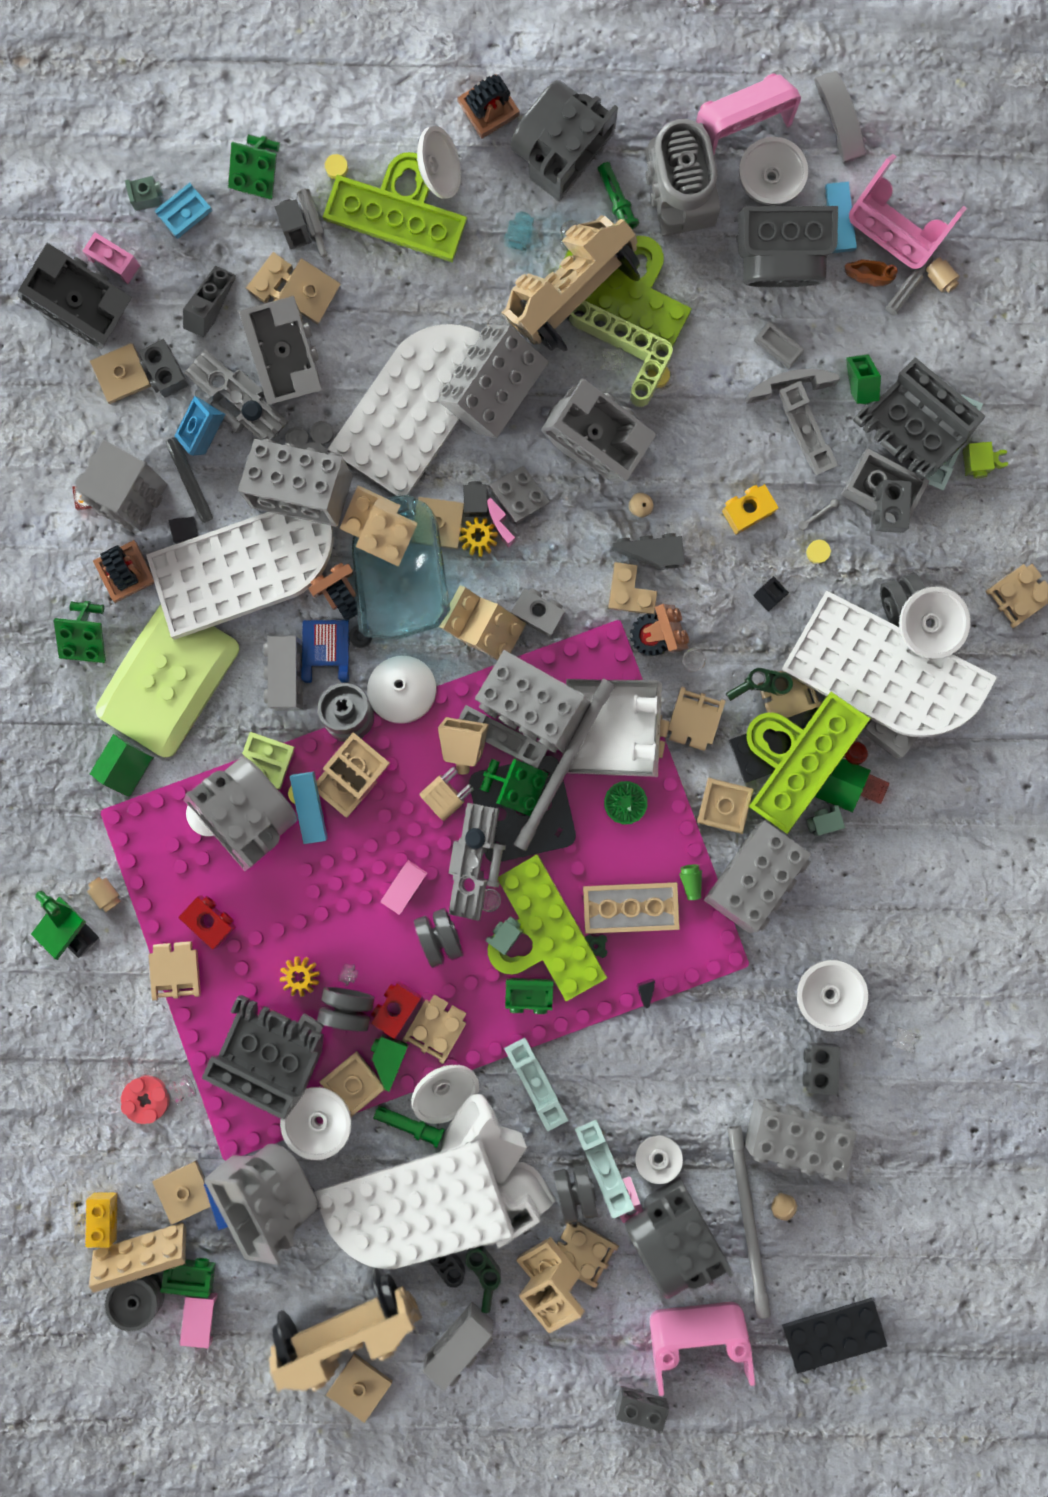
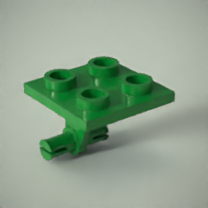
(253, 167)
(79, 637)
(520, 787)
(57, 926)

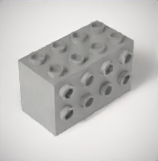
(493, 380)
(295, 482)
(120, 486)
(532, 702)
(758, 877)
(800, 1139)

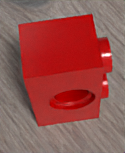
(194, 916)
(389, 1022)

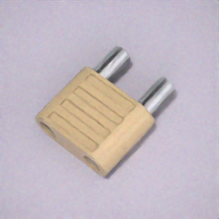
(443, 797)

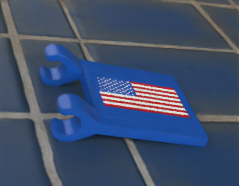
(325, 645)

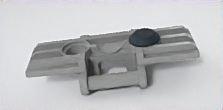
(241, 392)
(466, 860)

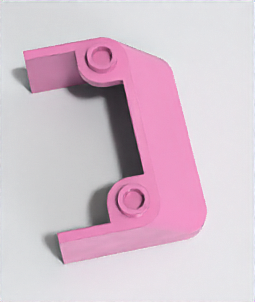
(749, 107)
(893, 230)
(699, 1327)

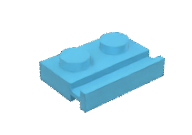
(183, 210)

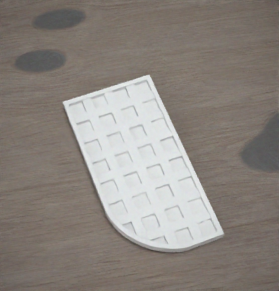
(400, 418)
(238, 570)
(881, 676)
(417, 1209)

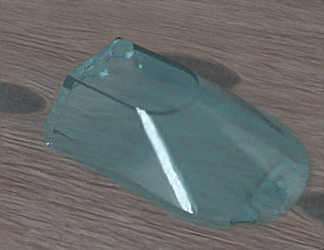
(405, 598)

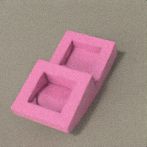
(497, 517)
(403, 887)

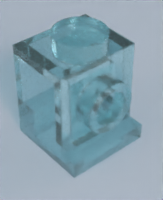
(519, 232)

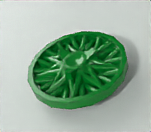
(625, 802)

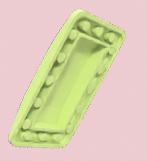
(166, 684)

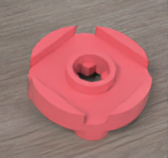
(132, 1106)

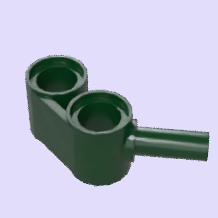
(768, 685)
(482, 1267)

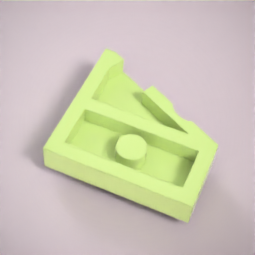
(269, 756)

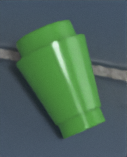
(692, 881)

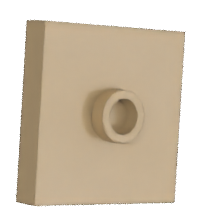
(311, 290)
(120, 373)
(449, 519)
(725, 805)
(354, 1083)
(182, 1192)
(359, 1388)

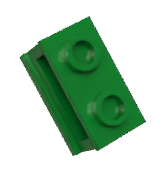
(529, 994)
(190, 1279)

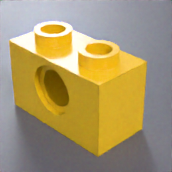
(739, 518)
(101, 1219)

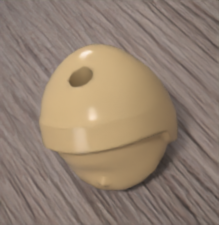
(636, 507)
(784, 1207)

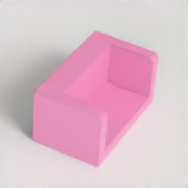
(111, 257)
(198, 1321)

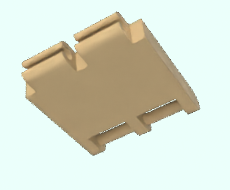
(1020, 593)
(793, 702)
(695, 719)
(174, 970)
(436, 1027)
(586, 1250)

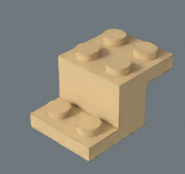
(378, 526)
(482, 623)
(350, 775)
(550, 1285)

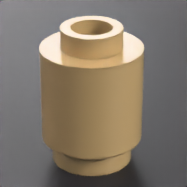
(943, 275)
(103, 894)

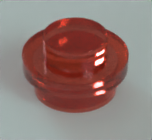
(857, 753)

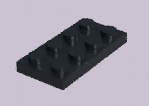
(753, 766)
(834, 1335)

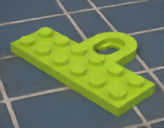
(393, 216)
(638, 301)
(808, 761)
(552, 931)

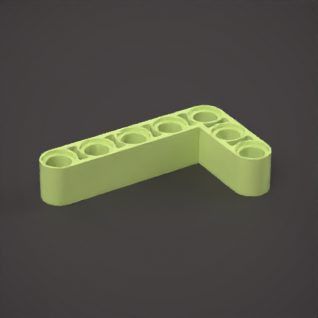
(627, 343)

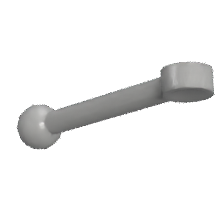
(804, 524)

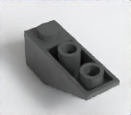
(207, 301)
(658, 552)

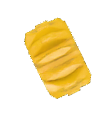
(471, 533)
(298, 967)

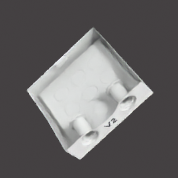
(625, 731)

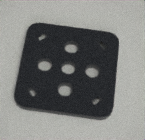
(508, 830)

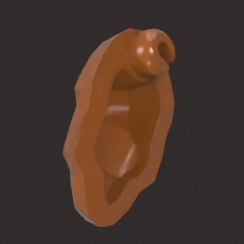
(871, 272)

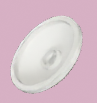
(776, 158)
(439, 162)
(948, 618)
(403, 703)
(848, 996)
(443, 1093)
(313, 1139)

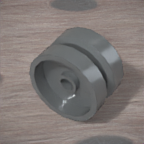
(895, 595)
(345, 710)
(441, 936)
(346, 1009)
(576, 1193)
(134, 1303)

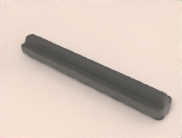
(189, 479)

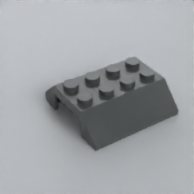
(921, 419)
(265, 1058)

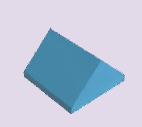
(199, 426)

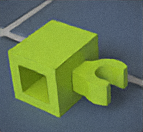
(981, 459)

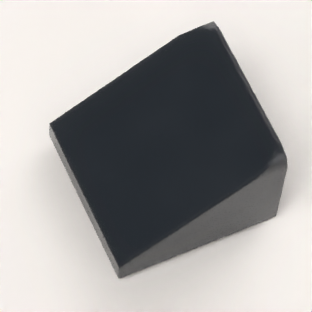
(183, 529)
(770, 593)
(83, 941)
(646, 991)

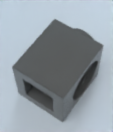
(475, 499)

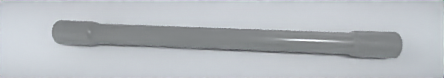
(529, 829)
(760, 1296)

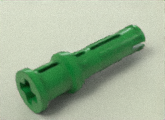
(624, 205)
(419, 1130)

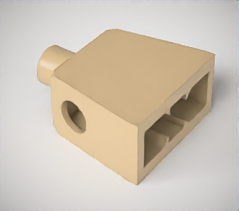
(462, 742)

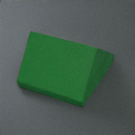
(121, 766)
(844, 785)

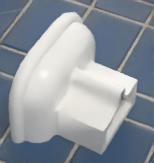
(477, 1122)
(524, 1194)

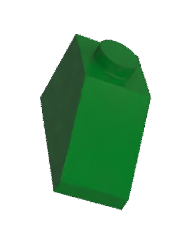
(863, 379)
(388, 1058)

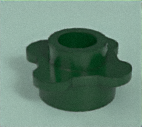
(600, 941)

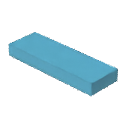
(839, 195)
(308, 807)

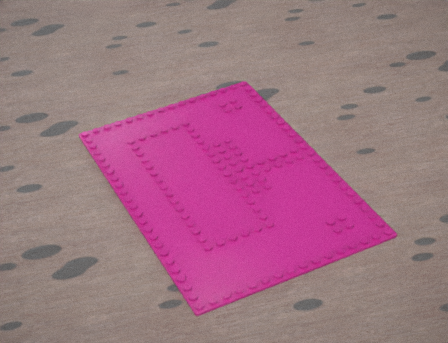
(328, 895)

